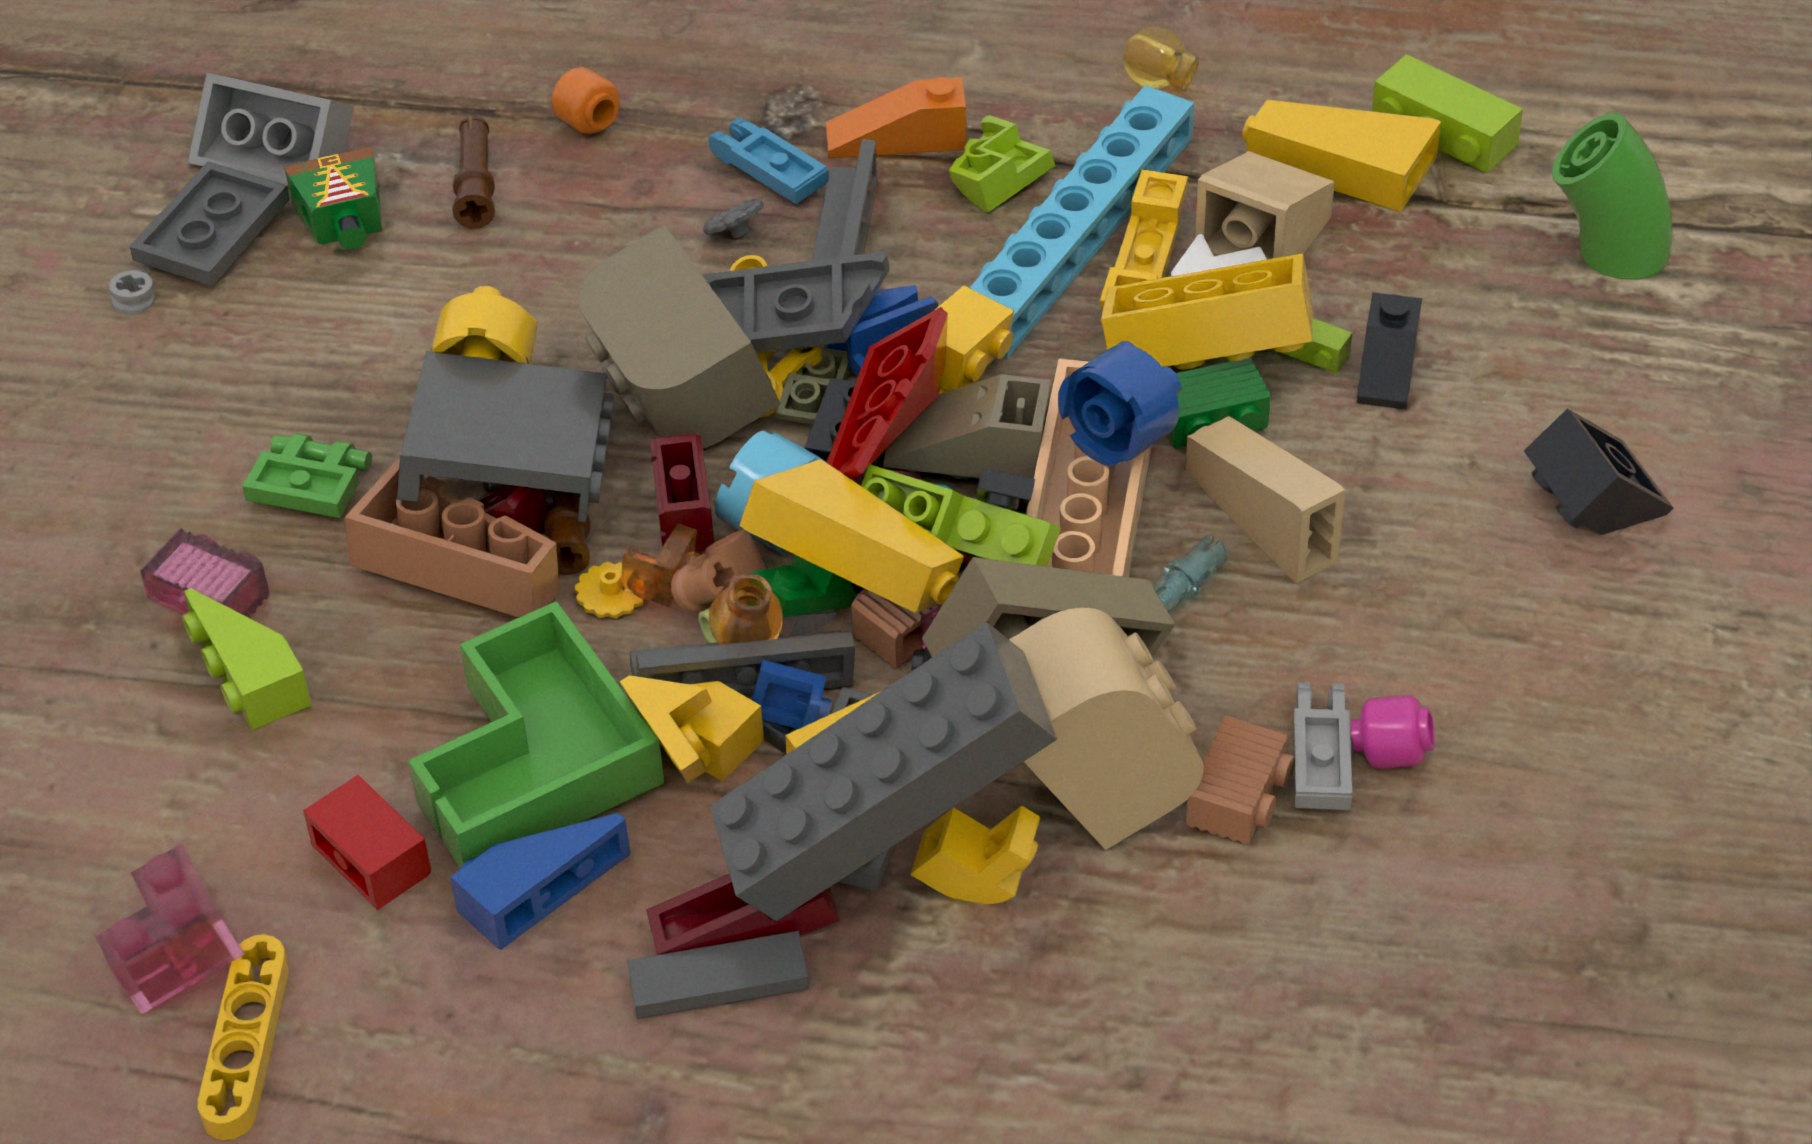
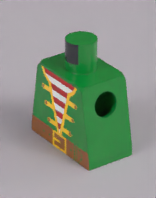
(337, 197)

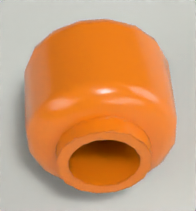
(585, 100)

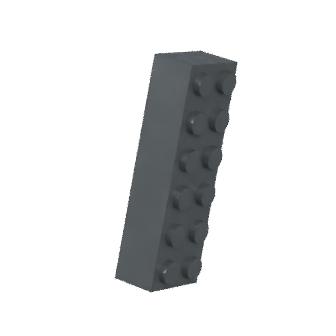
(882, 772)

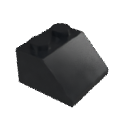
(1594, 476)

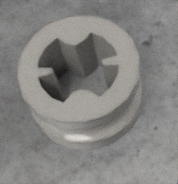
(136, 301)

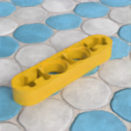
(248, 1035)

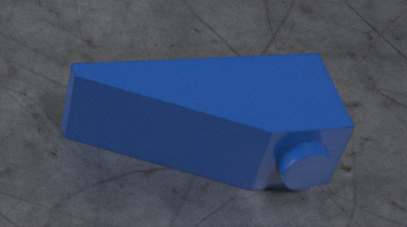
(534, 875)

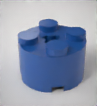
(1120, 404)

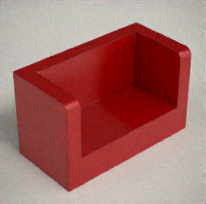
(367, 842)

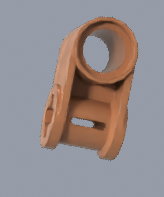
(705, 576)

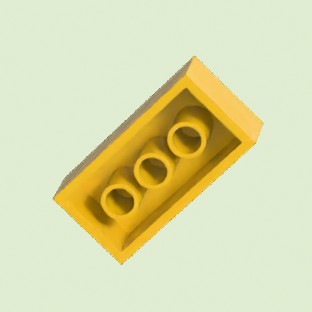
(1214, 312)

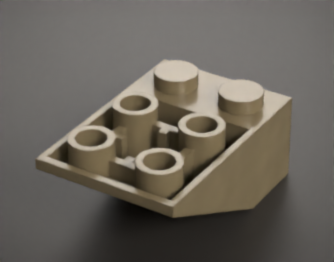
(975, 427)

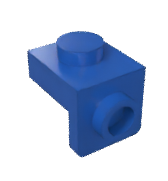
(790, 695)

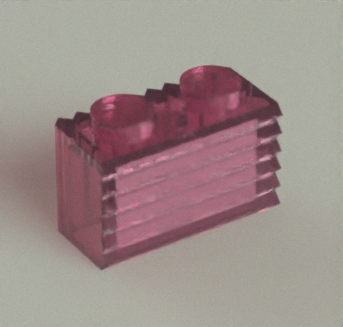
(212, 570)

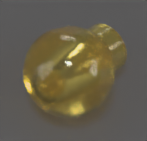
(1159, 59)

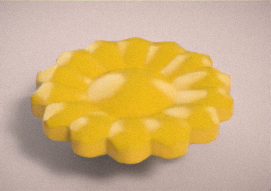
(602, 594)

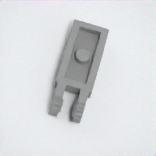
(1322, 751)

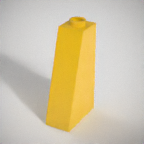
(1362, 151)
(852, 534)

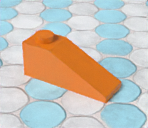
(910, 119)

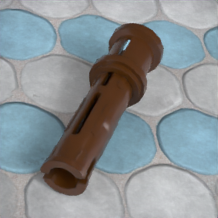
(473, 182)
(569, 534)

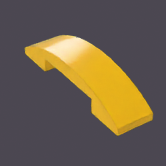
(1150, 231)

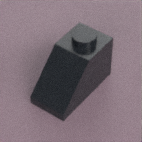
(1389, 350)

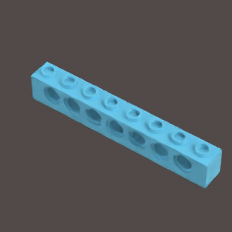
(1084, 208)

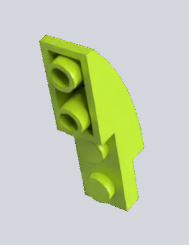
(964, 522)

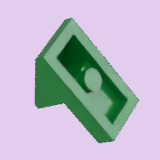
(807, 588)

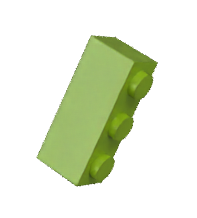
(1473, 121)

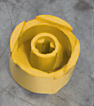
(485, 327)

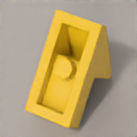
(664, 708)

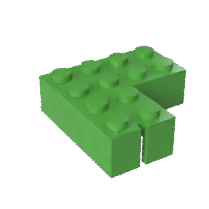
(556, 742)

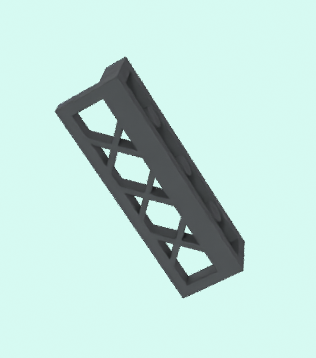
(848, 207)
(740, 663)

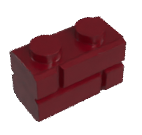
(682, 487)

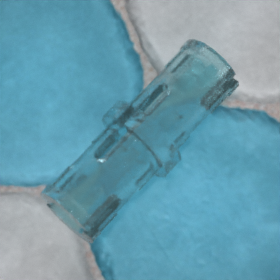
(1185, 575)

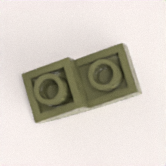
(806, 387)

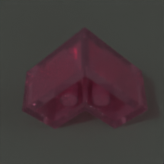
(171, 939)

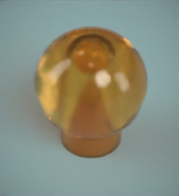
(745, 611)

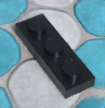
(1005, 488)

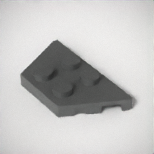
(801, 300)

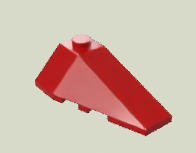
(891, 392)

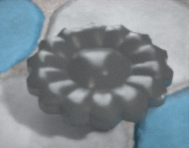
(734, 218)

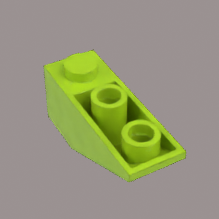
(253, 660)

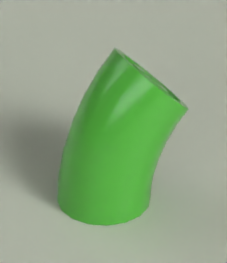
(1616, 198)

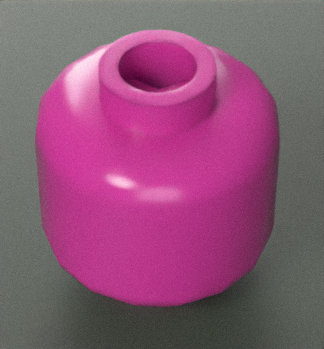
(1393, 732)

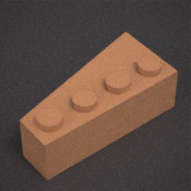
(451, 547)

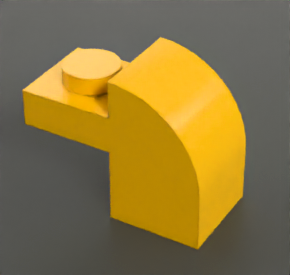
(975, 861)

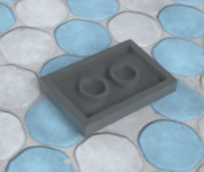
(209, 223)

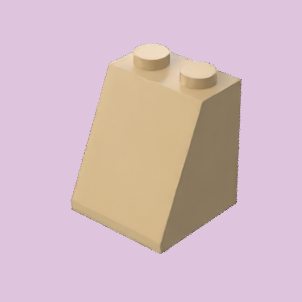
(1261, 205)

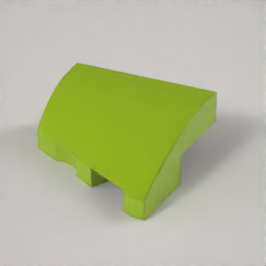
(998, 164)

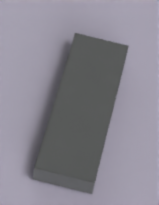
(717, 974)

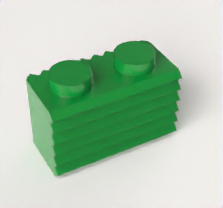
(1220, 392)

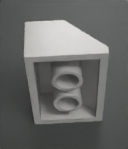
(265, 127)

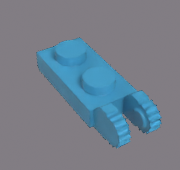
(769, 160)

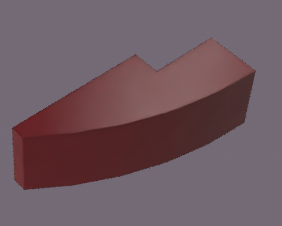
(717, 916)

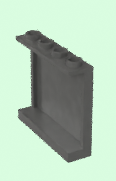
(507, 426)

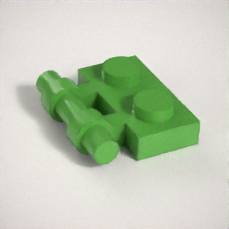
(306, 475)

